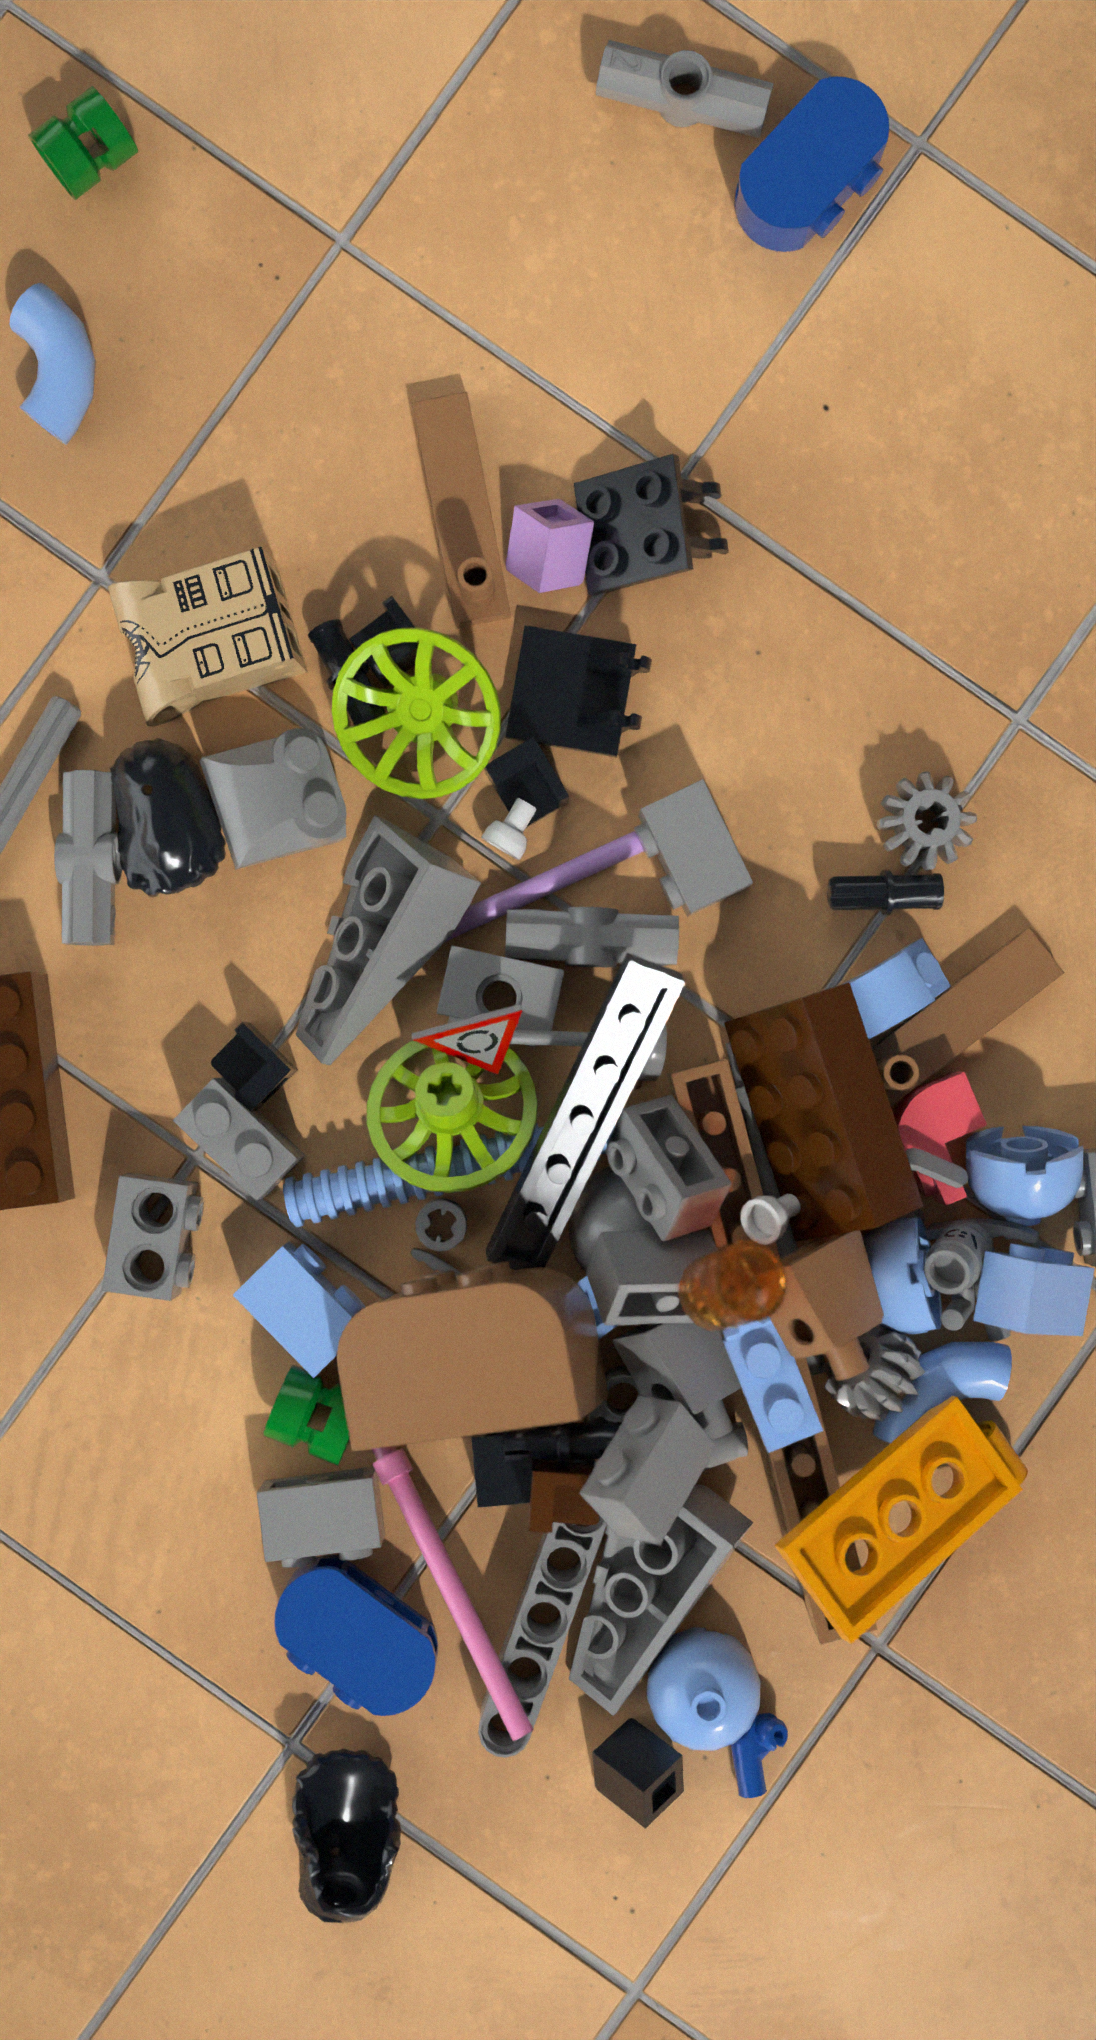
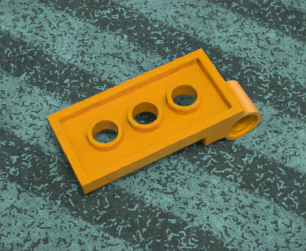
(984, 1481)

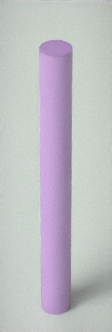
(549, 882)

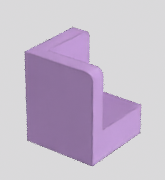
(549, 545)

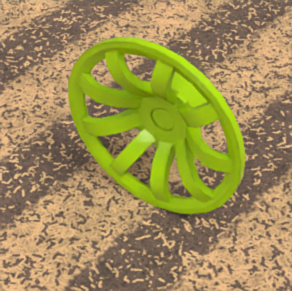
(419, 710)
(450, 1105)

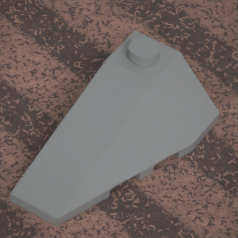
(395, 918)
(648, 1592)

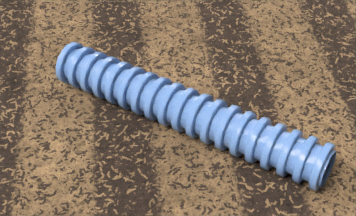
(378, 1184)

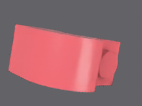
(934, 1116)

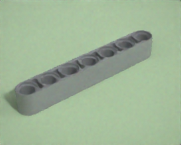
(554, 1586)

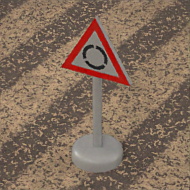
(486, 1038)

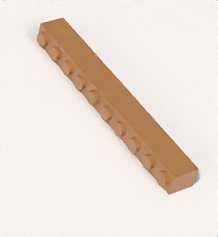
(804, 1469)

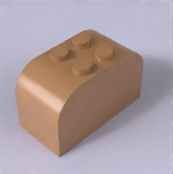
(470, 1357)

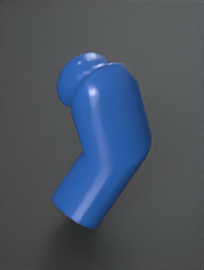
(752, 1748)

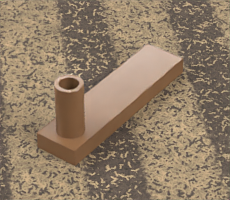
(461, 510)
(964, 1013)

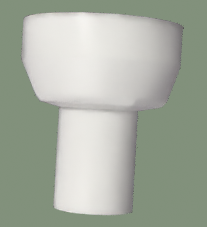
(508, 834)
(767, 1217)

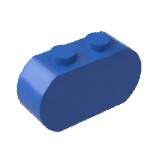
(812, 165)
(356, 1636)

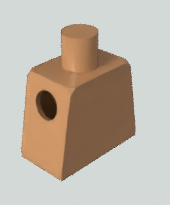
(829, 1302)

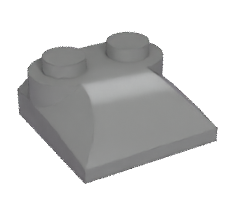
(276, 797)

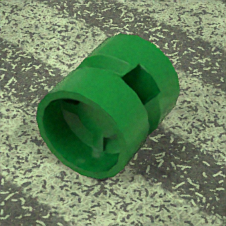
(65, 153)
(295, 1409)

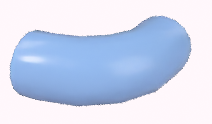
(64, 361)
(951, 1370)

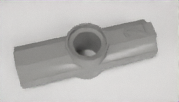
(647, 81)
(88, 858)
(591, 936)

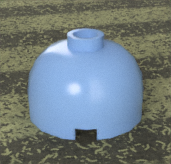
(1026, 1174)
(897, 1264)
(704, 1689)

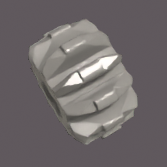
(915, 801)
(887, 1381)

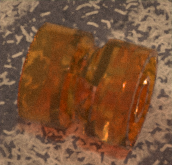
(733, 1286)

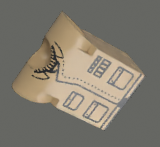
(207, 633)

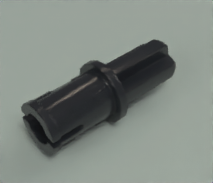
(334, 651)
(886, 892)

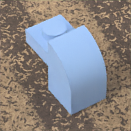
(898, 987)

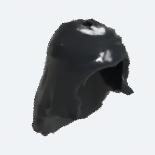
(172, 834)
(345, 1833)

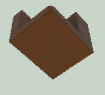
(558, 1497)

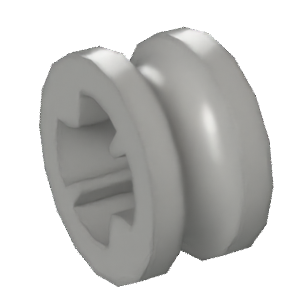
(458, 1228)

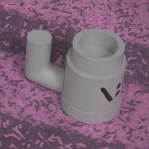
(954, 1267)

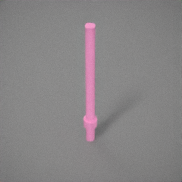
(394, 1468)

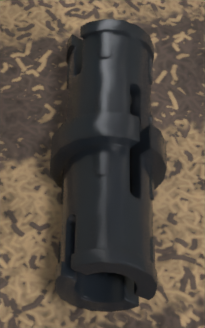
(559, 1442)

